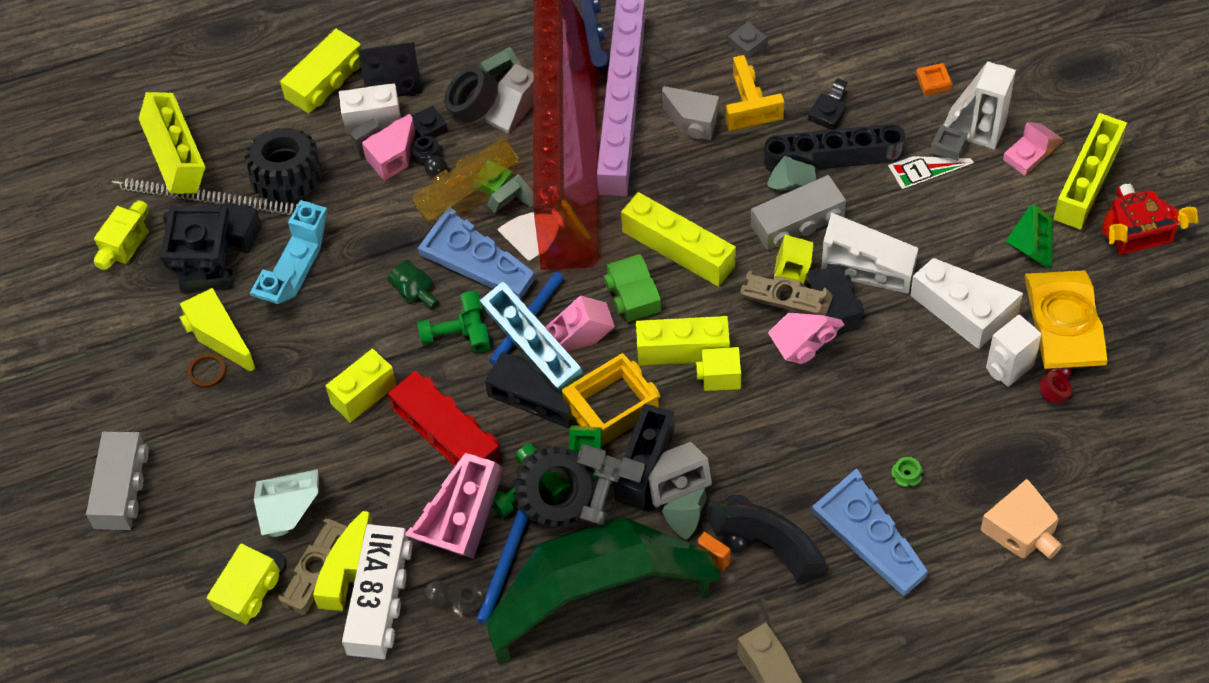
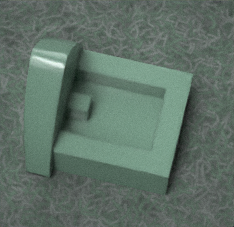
(500, 62)
(791, 175)
(514, 188)
(685, 512)

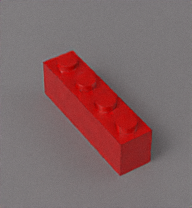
(441, 421)

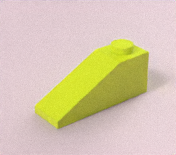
(214, 328)

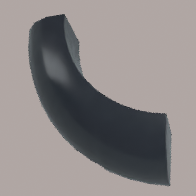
(785, 537)

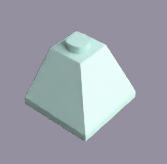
(284, 500)

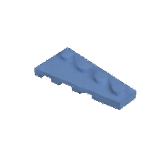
(466, 251)
(862, 525)

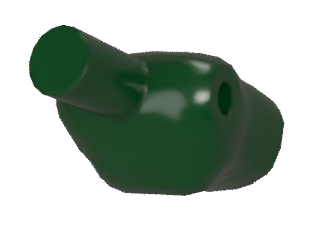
(412, 284)

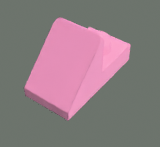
(1032, 147)

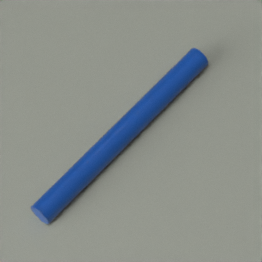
(535, 307)
(503, 567)

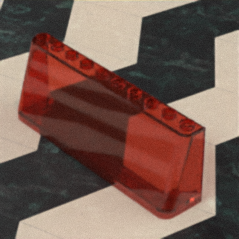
(564, 139)

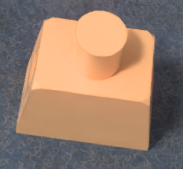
(1023, 523)

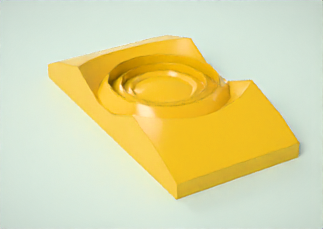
(1067, 319)

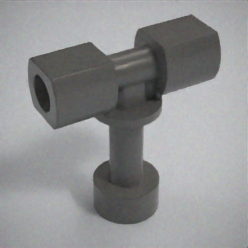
(608, 470)

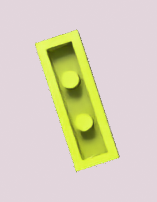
(322, 71)
(679, 339)

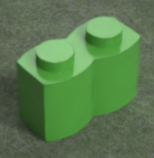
(633, 288)

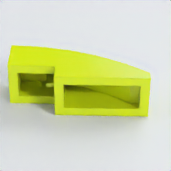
(341, 565)

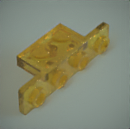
(464, 179)

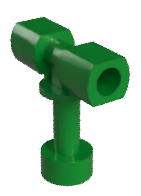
(468, 322)
(550, 482)

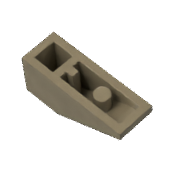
(766, 657)

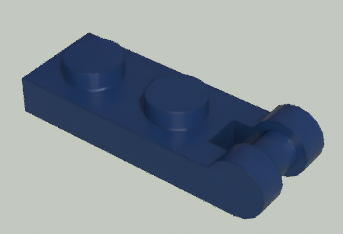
(595, 33)

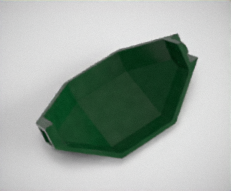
(590, 564)

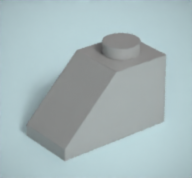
(513, 99)
(691, 111)
(679, 474)

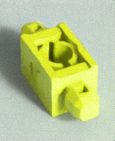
(121, 235)

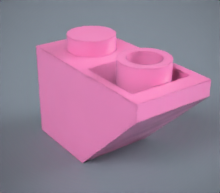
(390, 148)
(581, 323)
(803, 334)

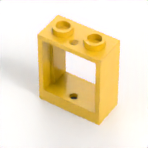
(600, 378)

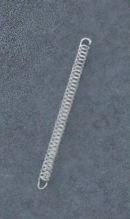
(203, 195)

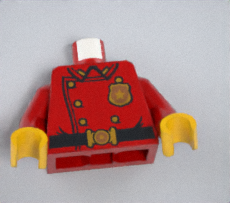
(1143, 220)

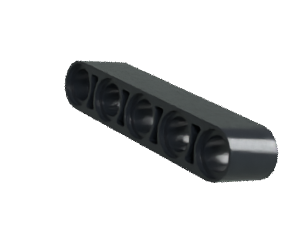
(837, 147)

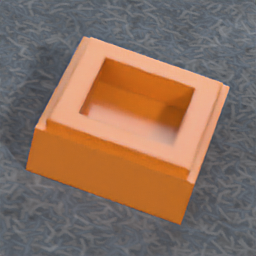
(934, 79)
(719, 552)

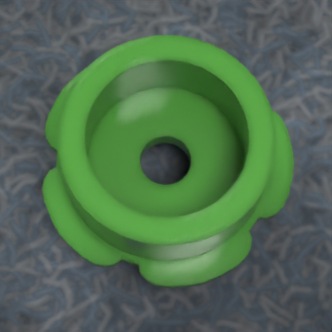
(910, 465)

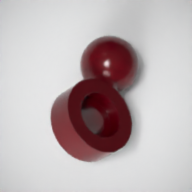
(1055, 385)

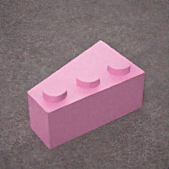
(460, 508)

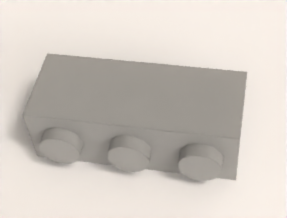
(797, 212)
(117, 481)

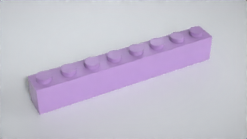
(621, 98)

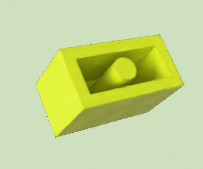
(361, 385)
(244, 584)

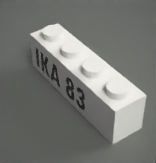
(376, 592)

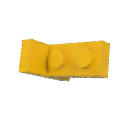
(754, 107)

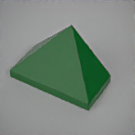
(1034, 236)

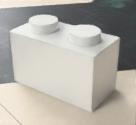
(369, 103)
(1013, 350)

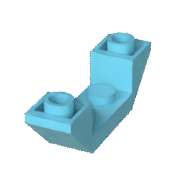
(307, 232)

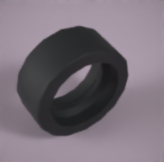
(480, 101)

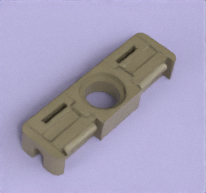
(802, 299)
(301, 588)

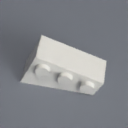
(984, 105)
(868, 255)
(965, 300)

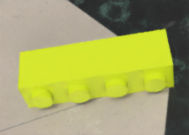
(171, 143)
(1090, 171)
(678, 239)

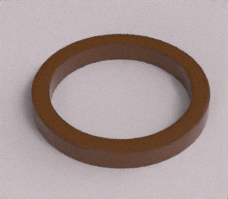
(206, 384)

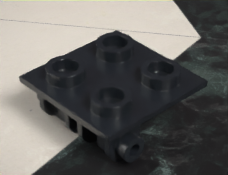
(392, 65)

